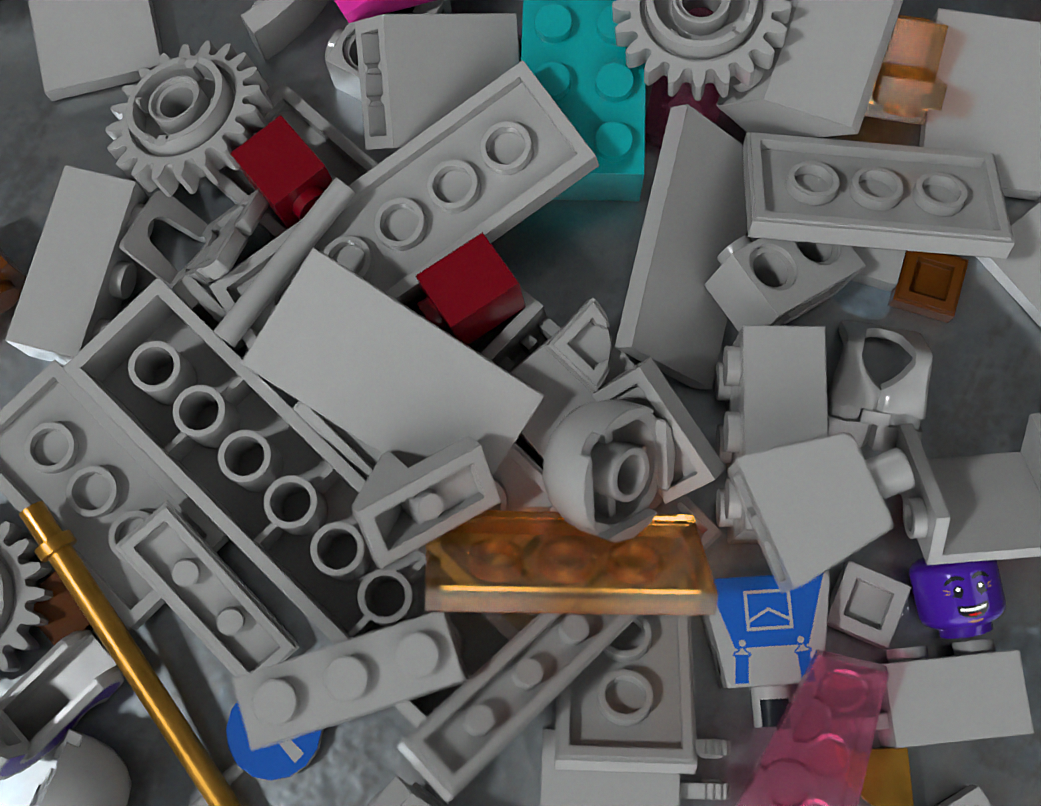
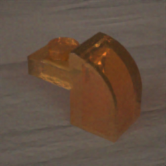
(908, 73)

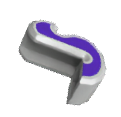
(54, 699)

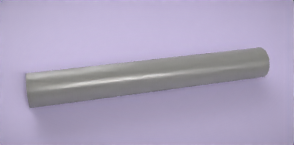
(284, 262)

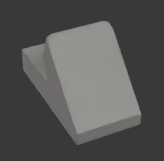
(416, 504)

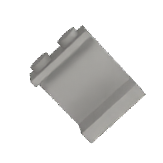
(974, 503)

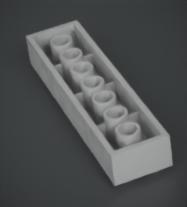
(261, 476)

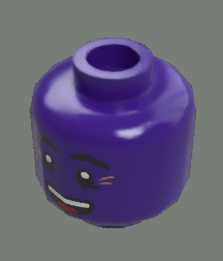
(958, 596)

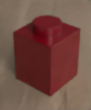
(283, 170)
(469, 291)

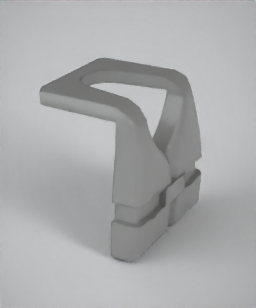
(223, 237)
(875, 410)

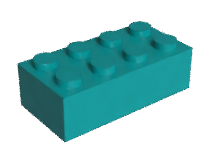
(586, 74)

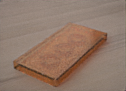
(552, 567)

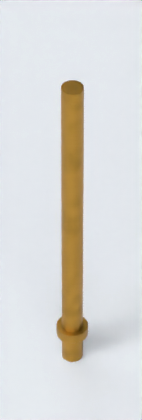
(58, 549)

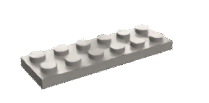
(460, 177)

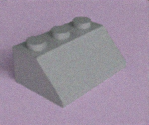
(820, 74)

